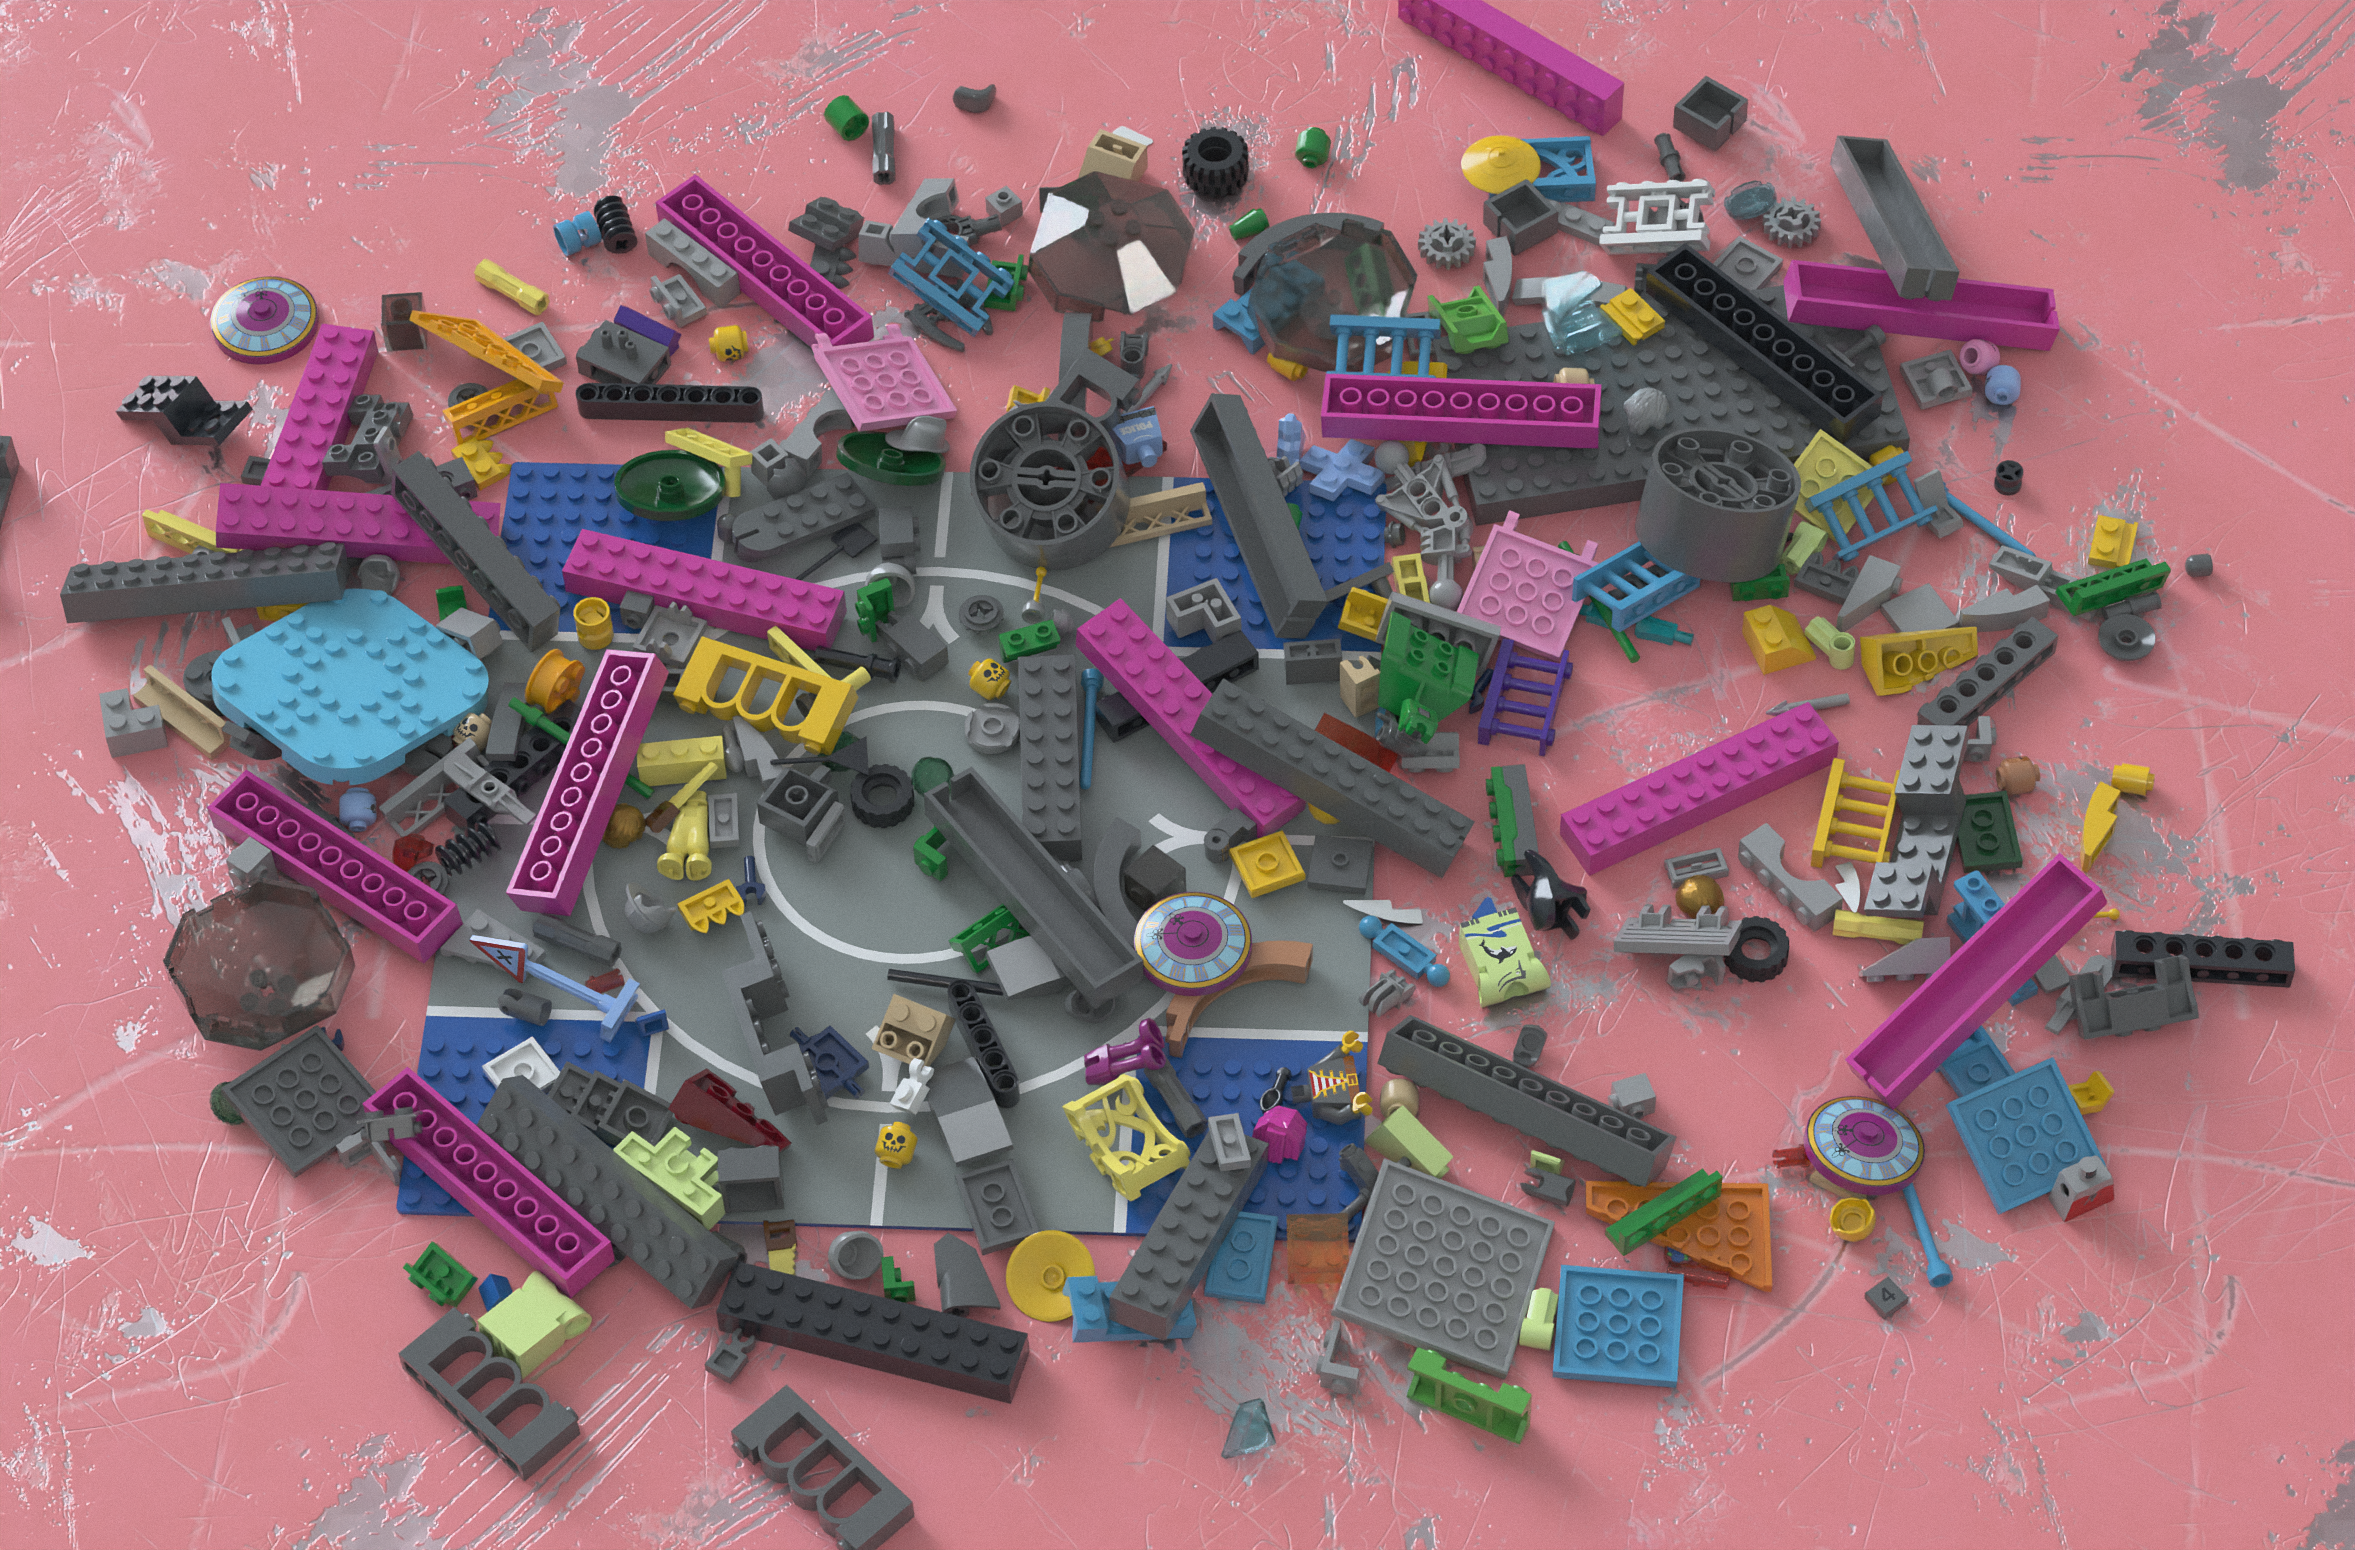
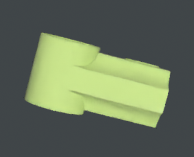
(1805, 542)
(1836, 644)
(1538, 1326)

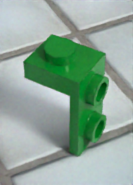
(927, 856)

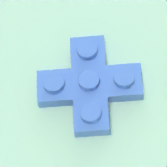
(1342, 469)

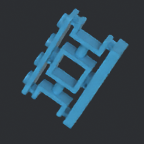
(937, 292)
(1974, 912)

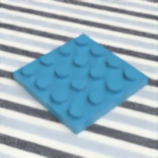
(2022, 1133)
(1618, 1326)

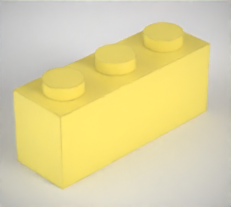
(680, 760)

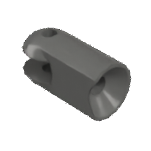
(525, 1006)
(1551, 1186)

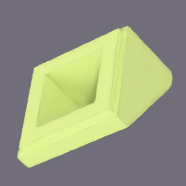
(1546, 1162)

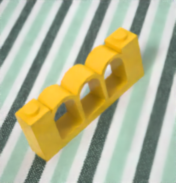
(819, 729)

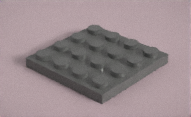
(301, 1100)

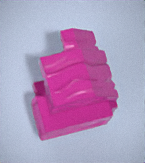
(1283, 1131)

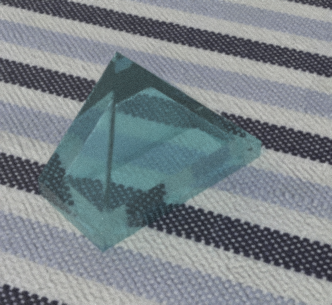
(1249, 1430)

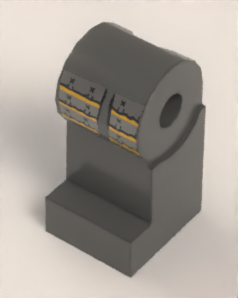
(1228, 834)

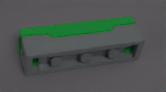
(1513, 818)

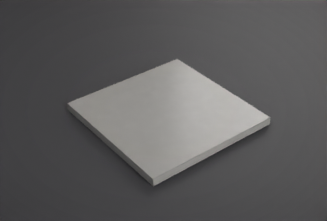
(1443, 1268)

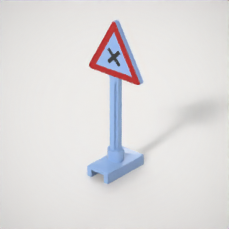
(513, 959)

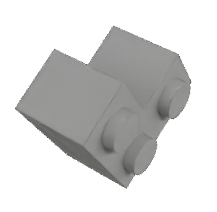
(1203, 608)
(131, 729)

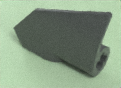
(962, 1277)

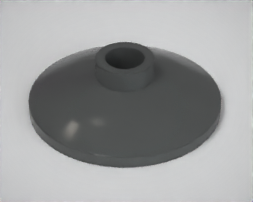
(2129, 629)

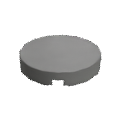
(992, 728)

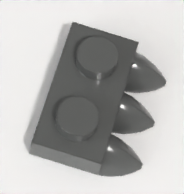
(832, 264)
(1826, 580)

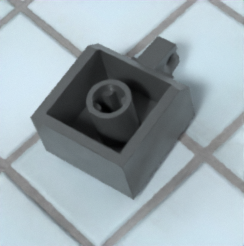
(797, 803)

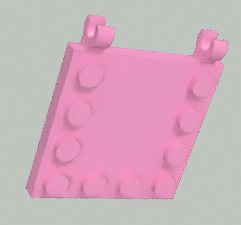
(883, 380)
(1527, 589)

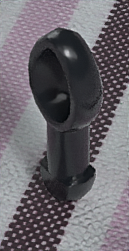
(1273, 1096)

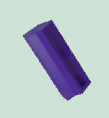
(647, 327)

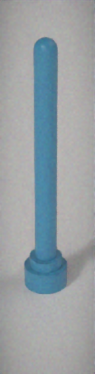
(1984, 524)
(1092, 682)
(1938, 1272)

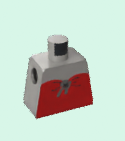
(2082, 1188)

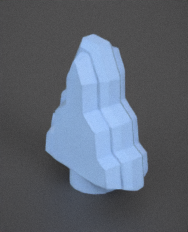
(1290, 439)

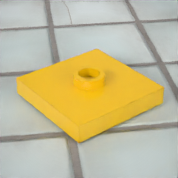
(1267, 864)

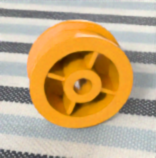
(554, 681)

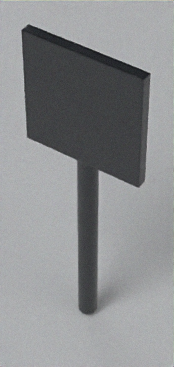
(851, 540)

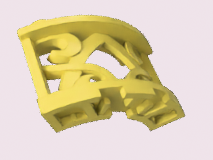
(1131, 1177)

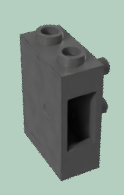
(622, 356)

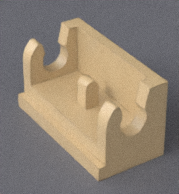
(1359, 686)

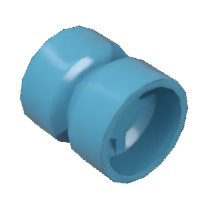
(568, 237)

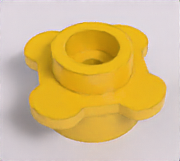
(1101, 346)

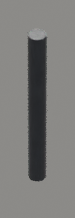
(941, 981)

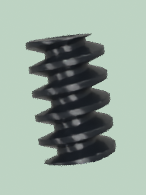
(615, 224)
(467, 847)

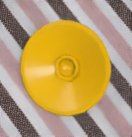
(1500, 163)
(1040, 1270)

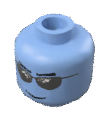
(357, 809)

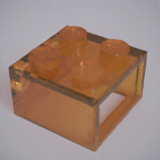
(1317, 1248)

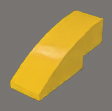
(2098, 823)

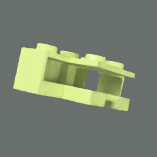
(678, 1173)

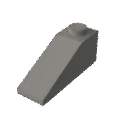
(1872, 588)

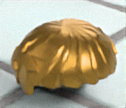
(624, 826)
(1699, 892)

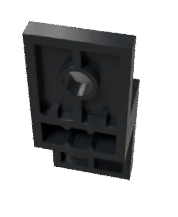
(183, 410)

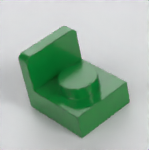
(450, 600)
(893, 1284)

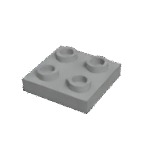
(1935, 379)

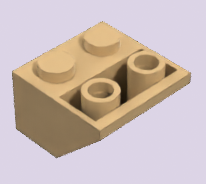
(1115, 156)
(912, 1031)

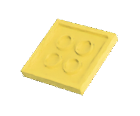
(1825, 465)

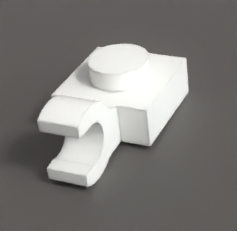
(913, 1091)

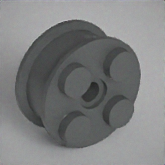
(198, 679)

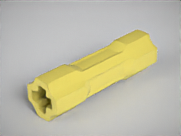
(497, 278)
(1855, 925)

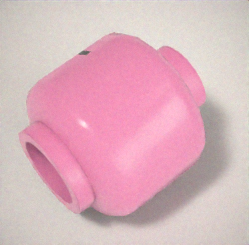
(1979, 356)

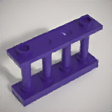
(1497, 703)

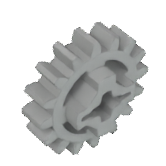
(1792, 222)
(1458, 248)

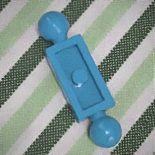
(1404, 951)

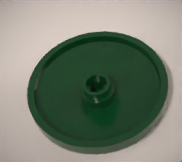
(875, 459)
(669, 485)

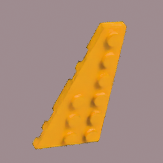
(487, 345)

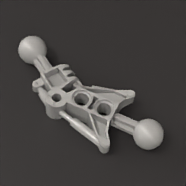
(1443, 534)

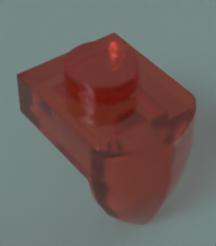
(409, 850)

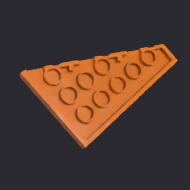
(1722, 1235)

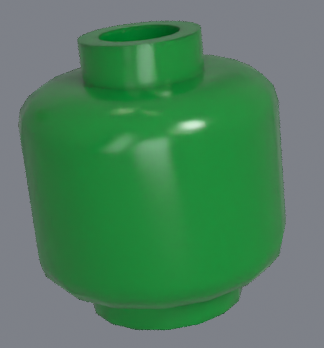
(1312, 147)

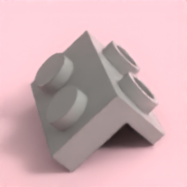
(677, 300)
(1439, 753)

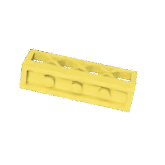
(180, 532)

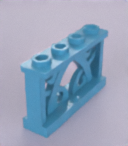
(1561, 154)

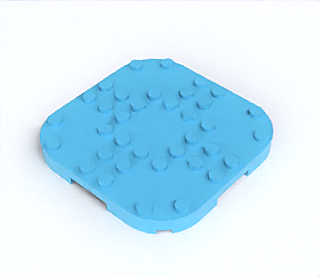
(349, 685)

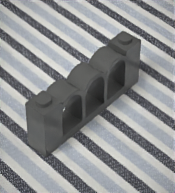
(1103, 379)
(782, 1417)
(532, 1445)

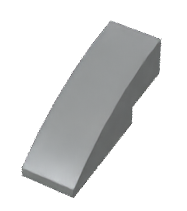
(1498, 272)
(2005, 611)
(756, 753)

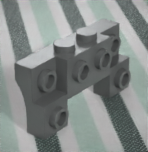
(360, 457)
(2136, 1007)

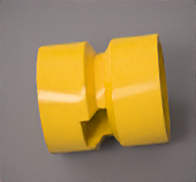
(593, 623)

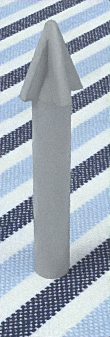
(1161, 376)
(1818, 703)

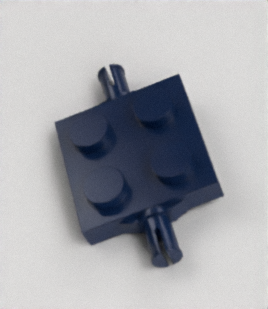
(833, 1060)

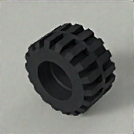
(1215, 161)

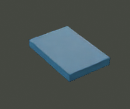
(1244, 1260)

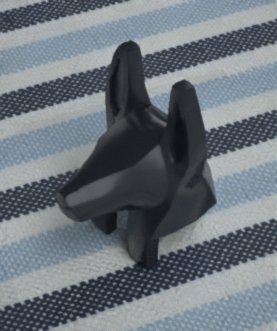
(1550, 897)

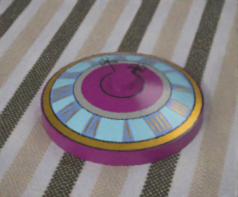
(264, 320)
(1193, 943)
(1864, 1145)

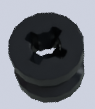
(2008, 477)

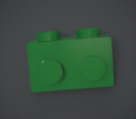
(1019, 273)
(1771, 586)
(873, 605)
(1028, 641)
(441, 1276)

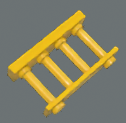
(1835, 802)

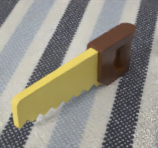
(668, 810)
(781, 1250)

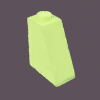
(1405, 1136)

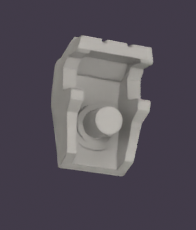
(1286, 475)
(1692, 967)

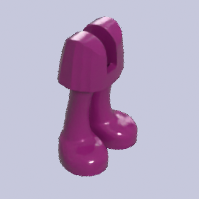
(1104, 1064)

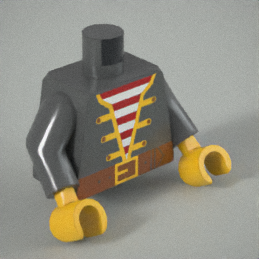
(1334, 1085)

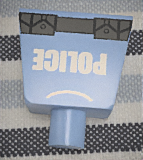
(1138, 437)

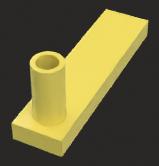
(715, 451)
(793, 655)

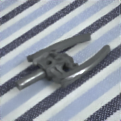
(928, 324)

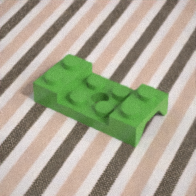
(1470, 322)
(1500, 1413)

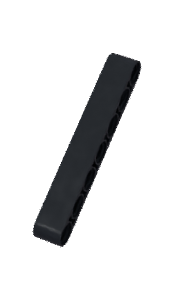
(670, 402)

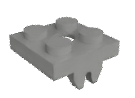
(666, 622)

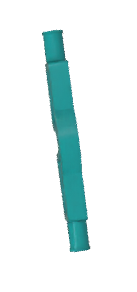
(1647, 628)

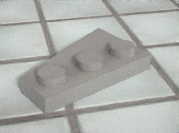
(485, 926)

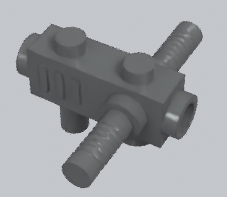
(1363, 1174)

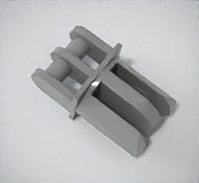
(1386, 993)

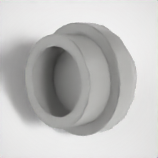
(1063, 622)

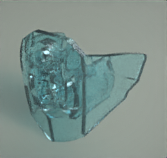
(1572, 315)

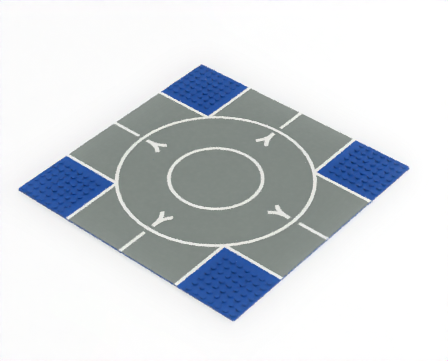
(875, 910)

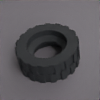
(888, 814)
(1762, 969)

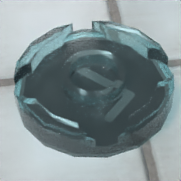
(1750, 200)

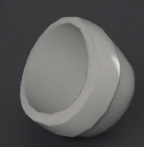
(900, 579)
(855, 1255)

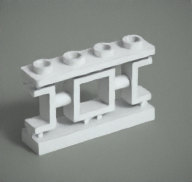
(1657, 237)

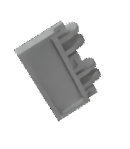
(1682, 936)

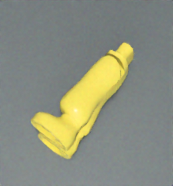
(689, 839)

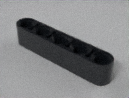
(983, 1031)

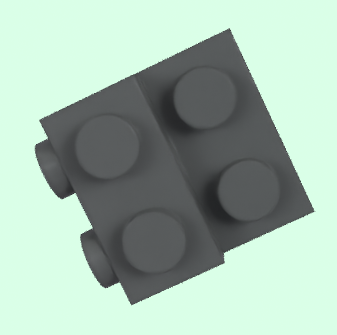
(827, 224)

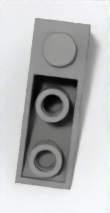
(1915, 957)

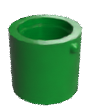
(846, 118)

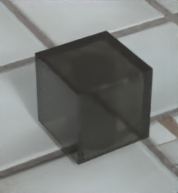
(397, 329)
(1153, 878)

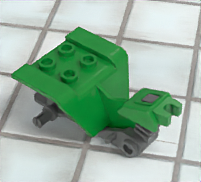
(1419, 684)

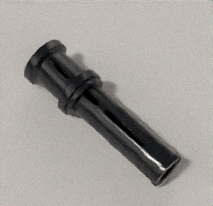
(872, 663)

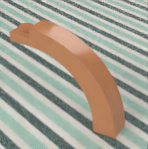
(1268, 962)

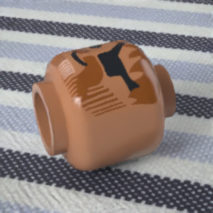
(2017, 775)

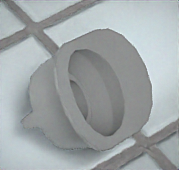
(921, 434)

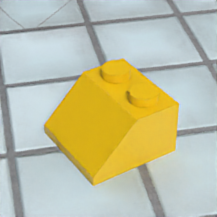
(1776, 639)

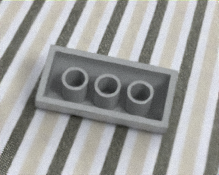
(1443, 624)

